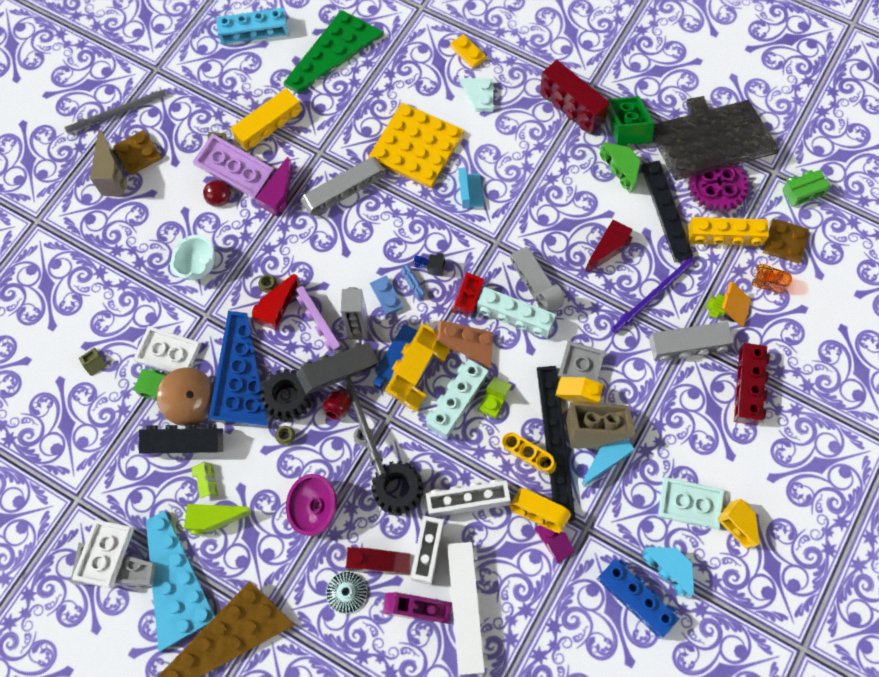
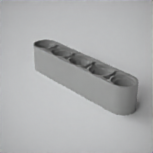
(343, 186)

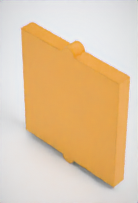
(736, 304)

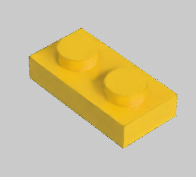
(467, 51)

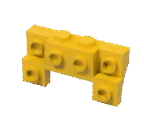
(411, 366)

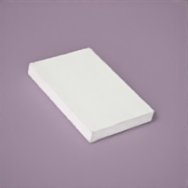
(166, 350)
(103, 554)

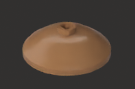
(174, 401)

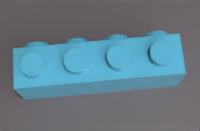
(252, 26)

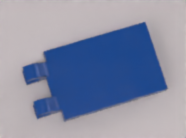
(385, 366)

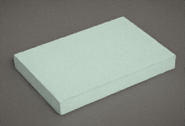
(690, 503)

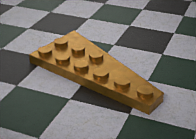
(236, 629)

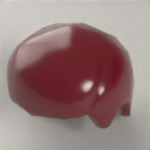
(216, 193)

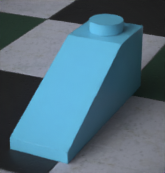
(606, 458)

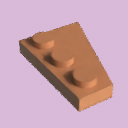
(467, 340)

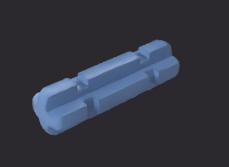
(413, 281)

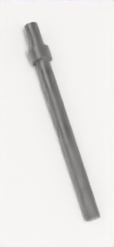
(84, 123)
(375, 456)

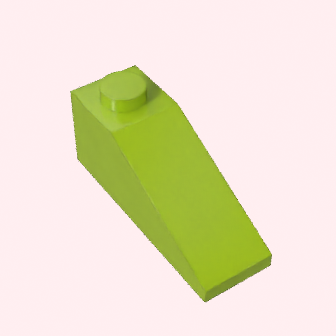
(208, 518)

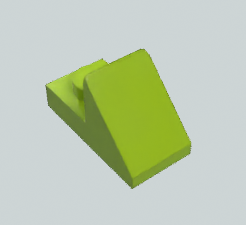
(494, 397)

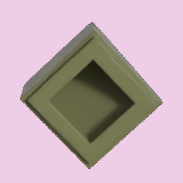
(92, 362)

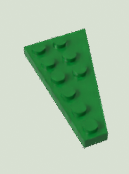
(333, 48)

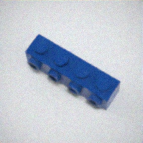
(638, 599)

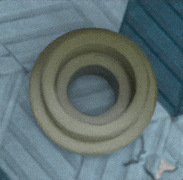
(265, 279)
(282, 430)

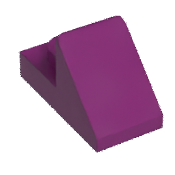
(556, 543)

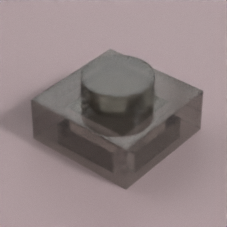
(696, 105)

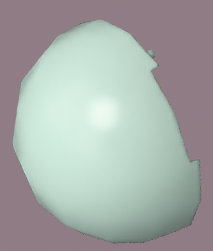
(193, 258)

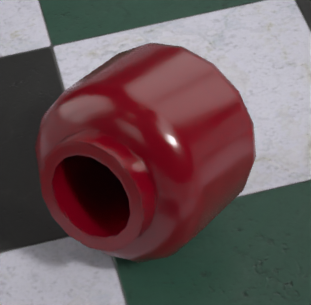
(336, 404)

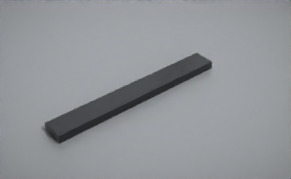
(555, 438)

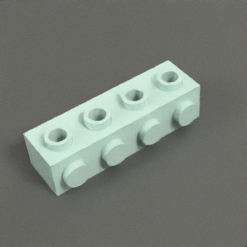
(515, 312)
(457, 398)

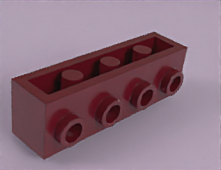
(751, 384)

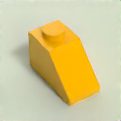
(579, 390)
(741, 522)

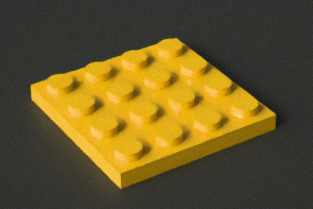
(416, 145)

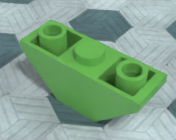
(622, 163)

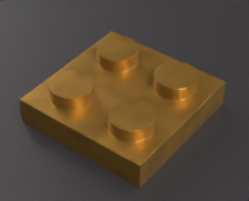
(137, 152)
(786, 241)

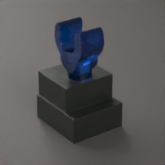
(435, 263)

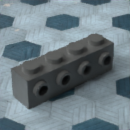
(337, 367)

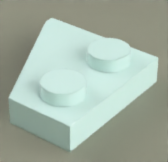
(479, 92)

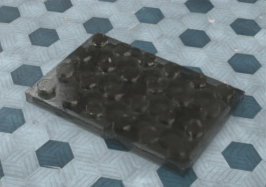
(713, 140)

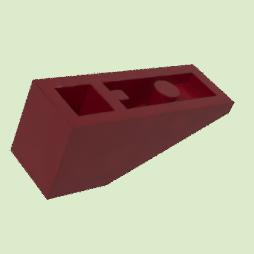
(611, 244)
(377, 561)

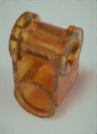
(771, 278)

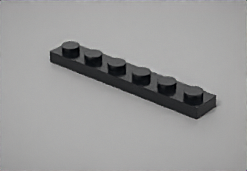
(667, 211)

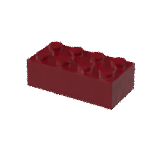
(573, 97)

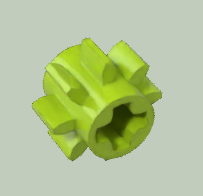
(715, 305)

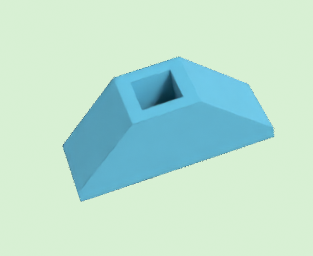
(672, 567)

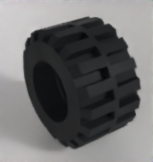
(274, 386)
(403, 504)

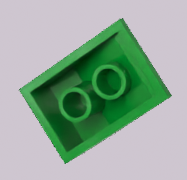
(630, 121)

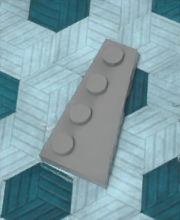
(132, 571)

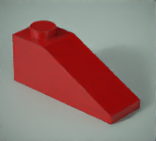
(274, 304)

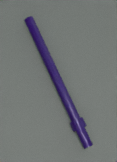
(628, 317)

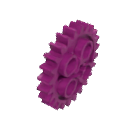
(718, 186)

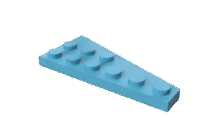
(177, 593)

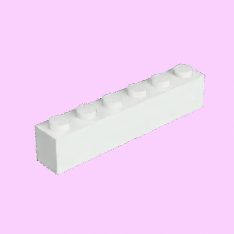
(465, 609)

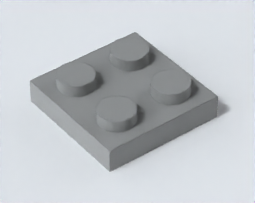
(581, 361)

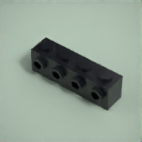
(181, 440)

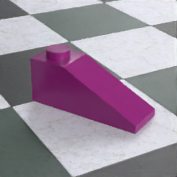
(275, 193)
(416, 607)

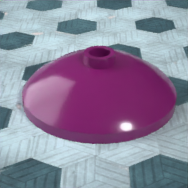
(304, 501)

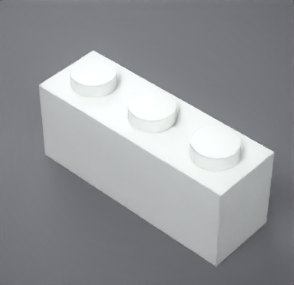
(427, 550)

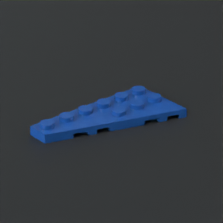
(237, 381)

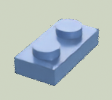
(386, 295)

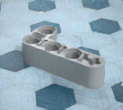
(545, 294)

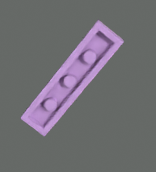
(313, 314)

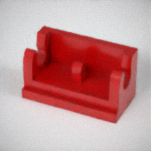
(467, 294)

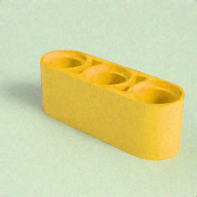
(524, 445)
(540, 510)

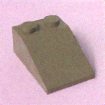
(105, 170)
(598, 424)

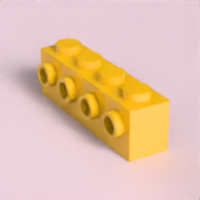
(266, 119)
(728, 231)

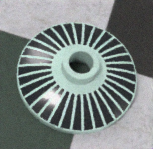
(351, 602)

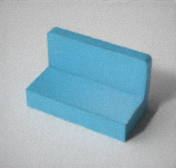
(470, 189)

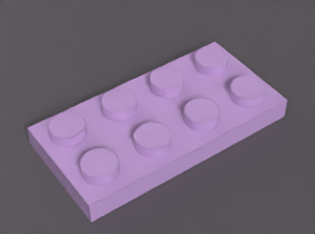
(233, 166)

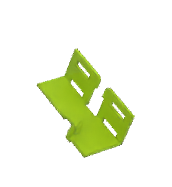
(199, 472)

